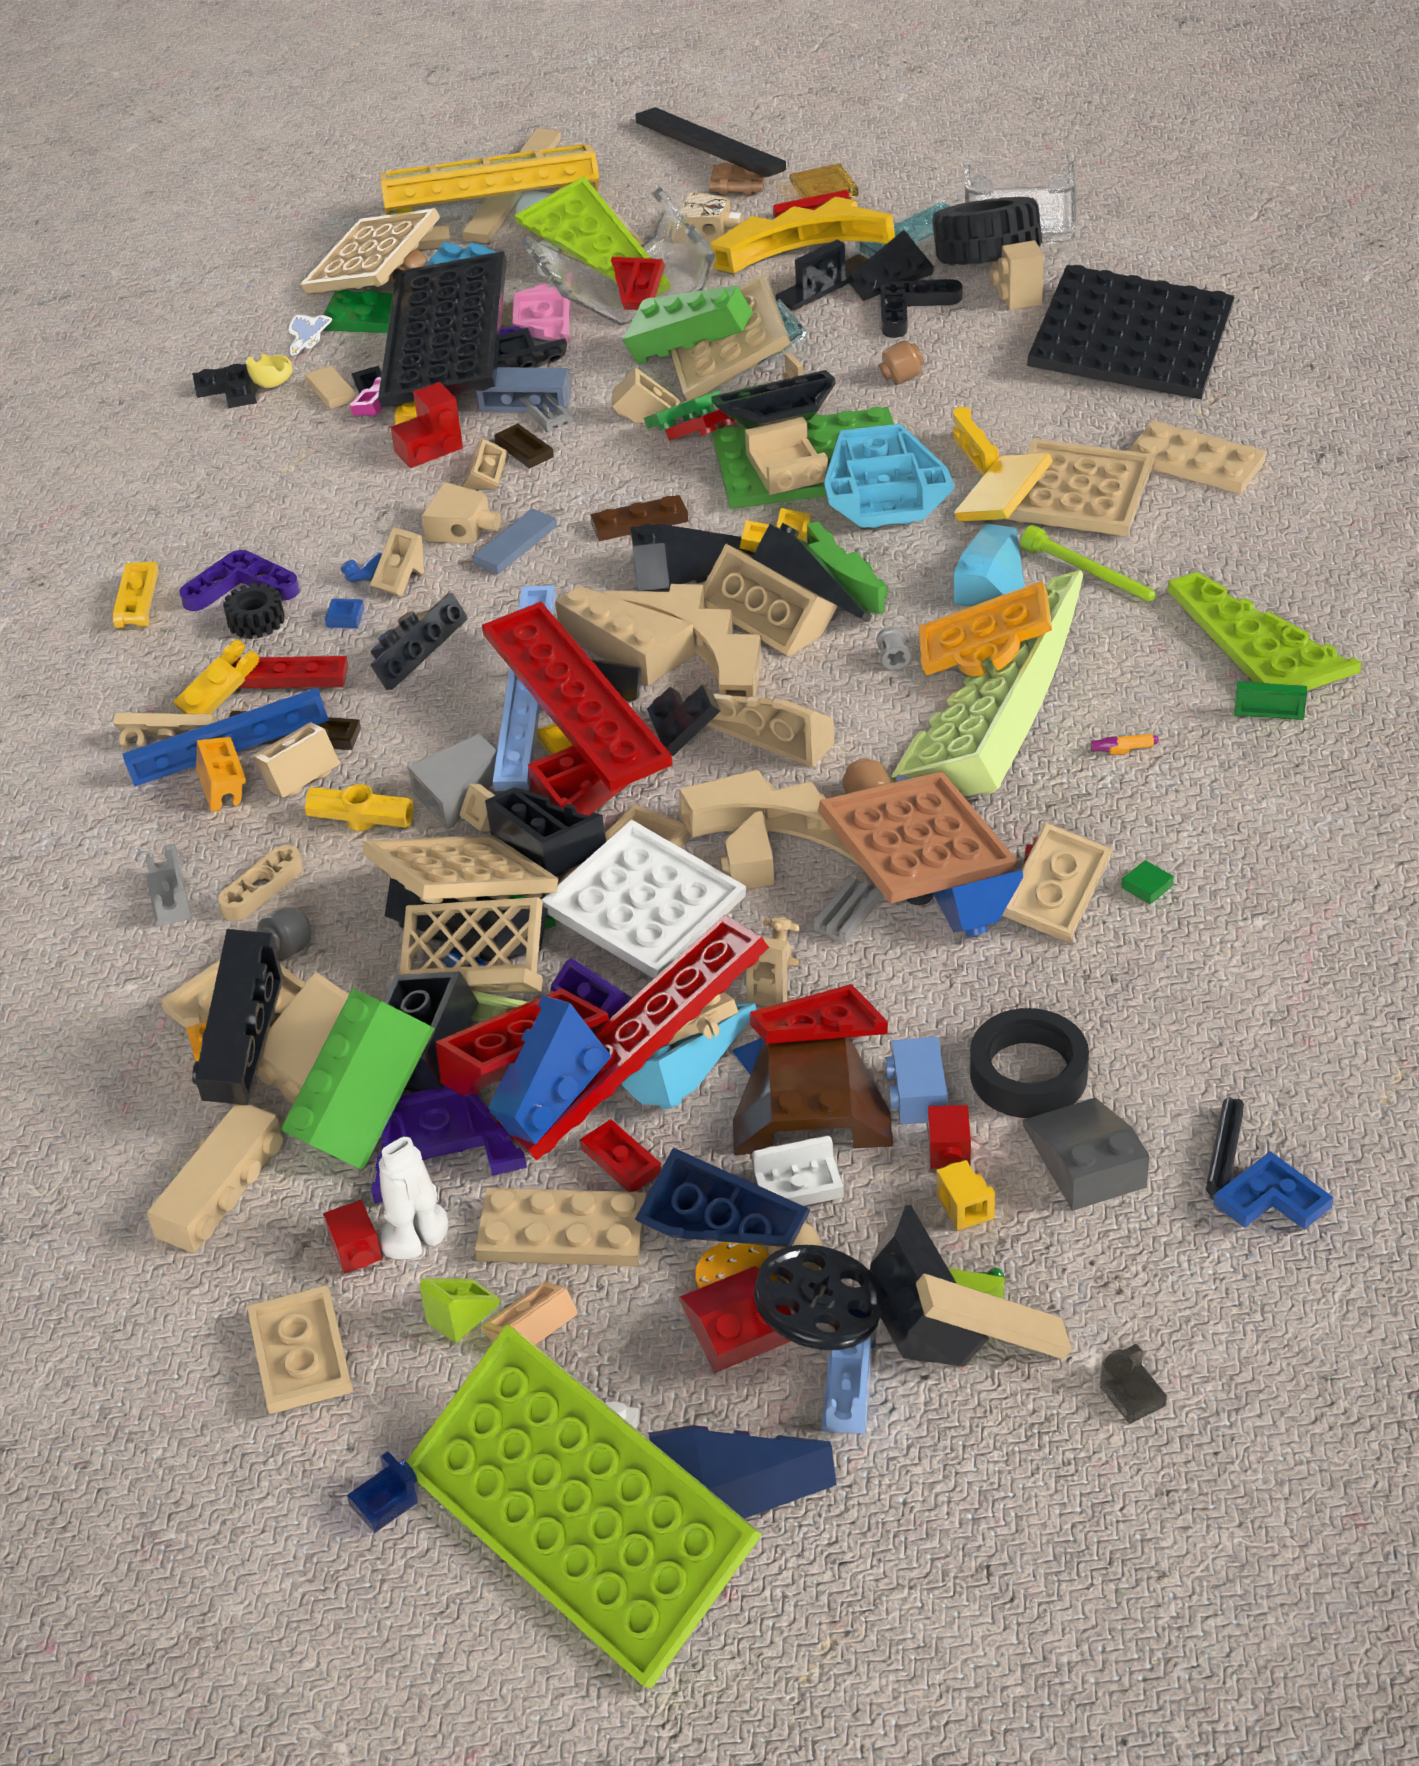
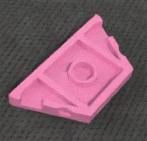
(542, 312)

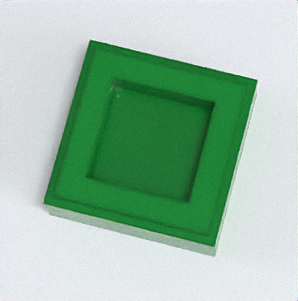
(1147, 882)

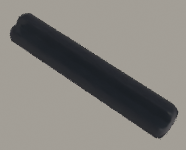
(1225, 1145)

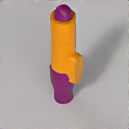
(1123, 744)

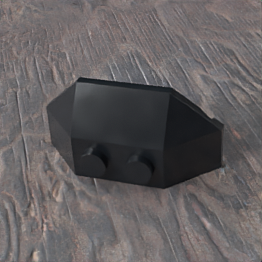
(777, 400)
(897, 1264)

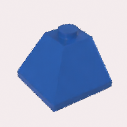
(978, 903)

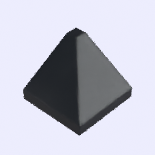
(365, 378)

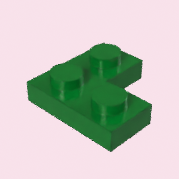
(690, 409)

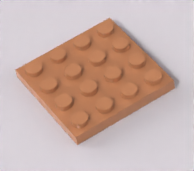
(916, 836)

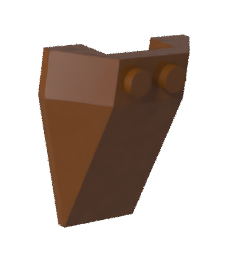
(810, 1089)

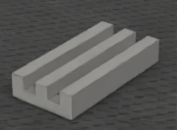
(546, 418)
(842, 907)

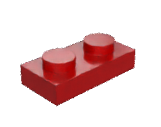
(620, 1156)

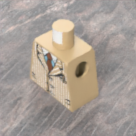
(709, 214)

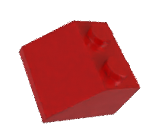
(729, 1321)

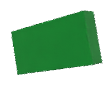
(1270, 700)

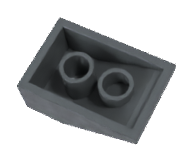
(1089, 1152)

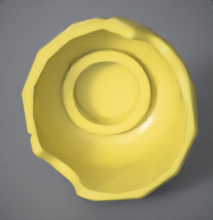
(269, 370)

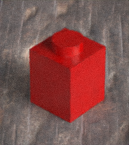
(948, 1135)
(352, 1236)

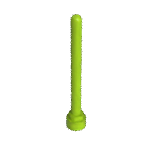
(1035, 540)

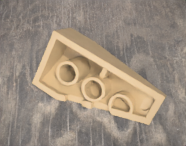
(776, 726)

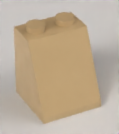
(300, 1035)

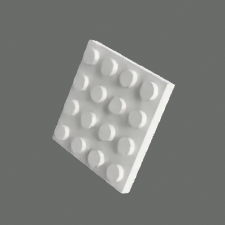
(643, 898)

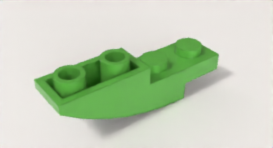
(849, 568)

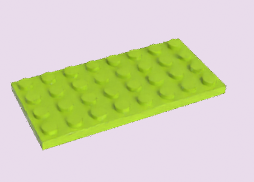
(582, 1505)

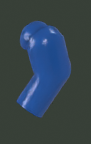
(358, 573)

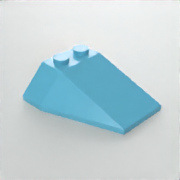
(884, 477)

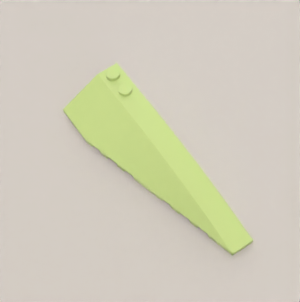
(993, 712)

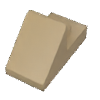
(400, 557)

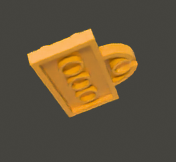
(985, 632)

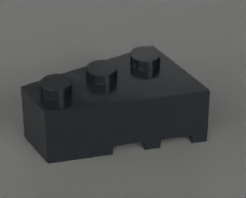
(544, 832)

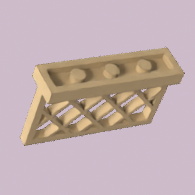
(489, 978)

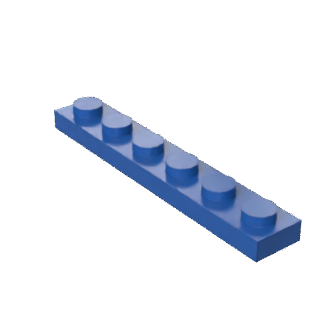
(244, 729)

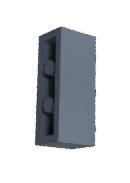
(518, 382)

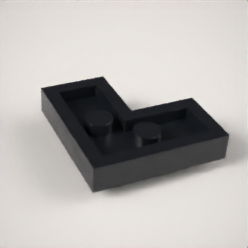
(230, 380)
(679, 720)

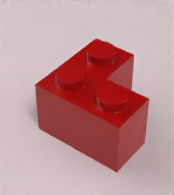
(433, 431)

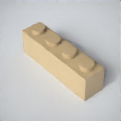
(215, 1177)

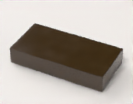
(524, 445)

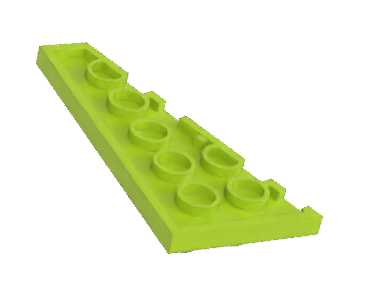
(584, 227)
(1259, 643)

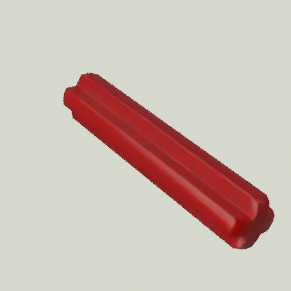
(808, 203)

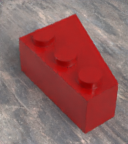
(569, 780)

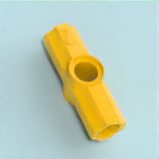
(359, 807)

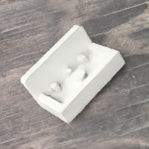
(799, 1171)

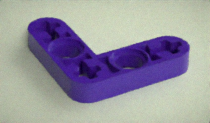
(234, 569)

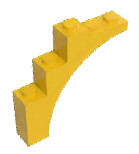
(798, 228)

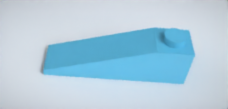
(988, 566)
(683, 1065)

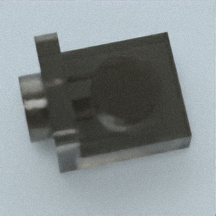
(1130, 1384)

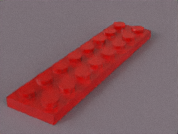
(577, 696)
(657, 1015)

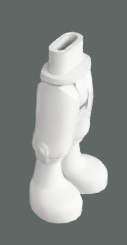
(408, 1203)

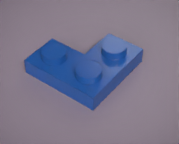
(1273, 1184)

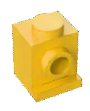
(965, 1195)

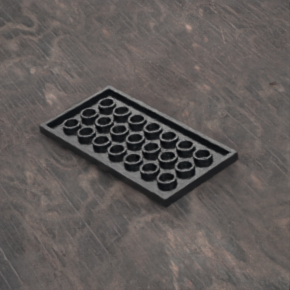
(444, 328)

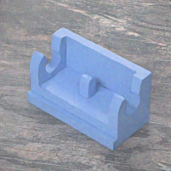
(847, 1389)

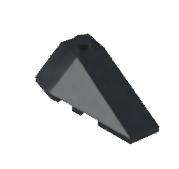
(675, 555)

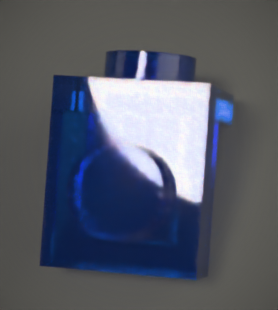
(385, 1494)

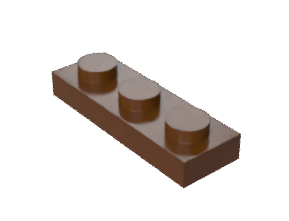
(617, 522)

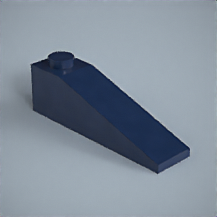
(714, 1205)
(750, 1470)

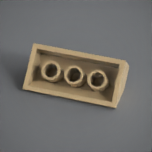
(766, 602)

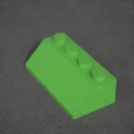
(357, 1079)

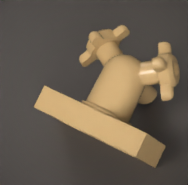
(768, 976)

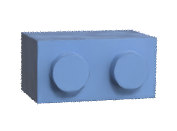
(917, 1078)

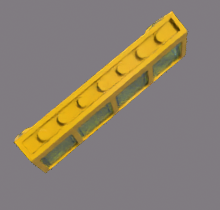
(487, 177)

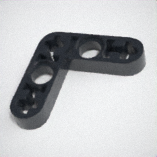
(902, 294)

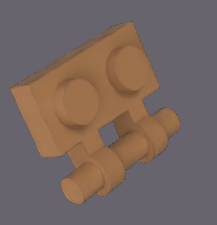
(732, 178)

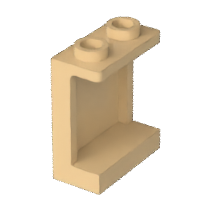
(785, 456)

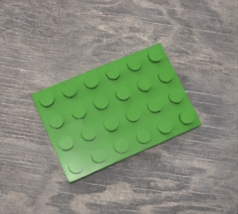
(741, 480)

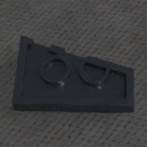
(893, 262)

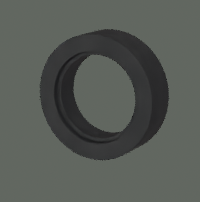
(1035, 1027)

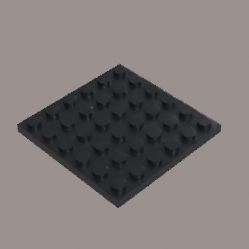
(1132, 331)

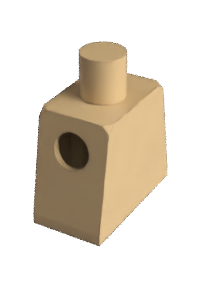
(458, 515)

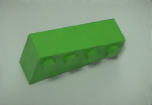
(685, 321)

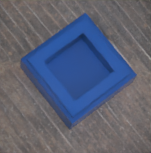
(344, 613)

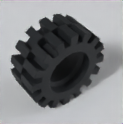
(253, 610)

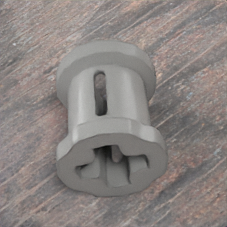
(894, 652)

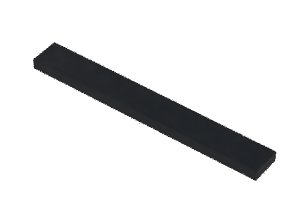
(711, 142)

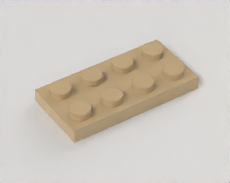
(1200, 456)
(560, 1227)

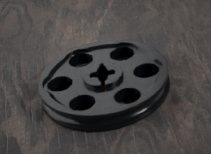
(830, 1308)

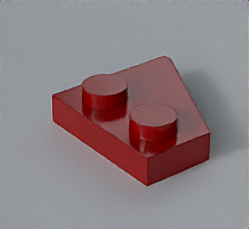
(637, 279)

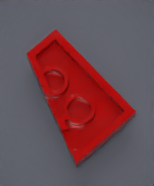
(704, 424)
(819, 1016)

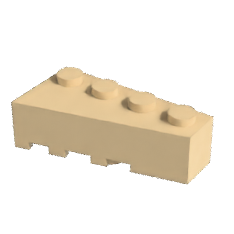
(626, 632)

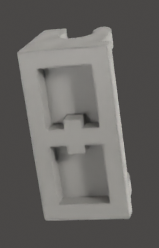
(167, 889)

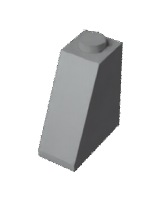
(445, 776)

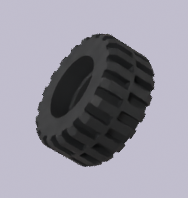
(980, 228)

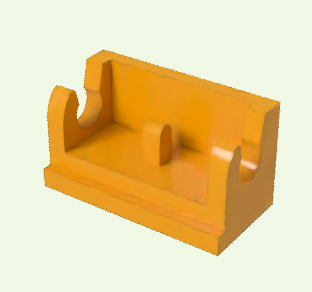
(219, 771)

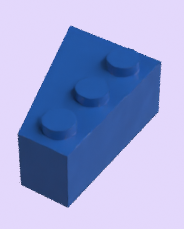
(549, 1071)

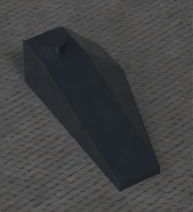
(798, 562)

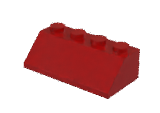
(485, 1050)

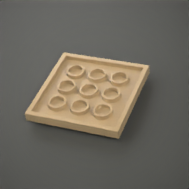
(370, 251)
(720, 360)
(1086, 488)
(460, 868)

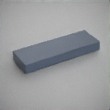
(514, 541)

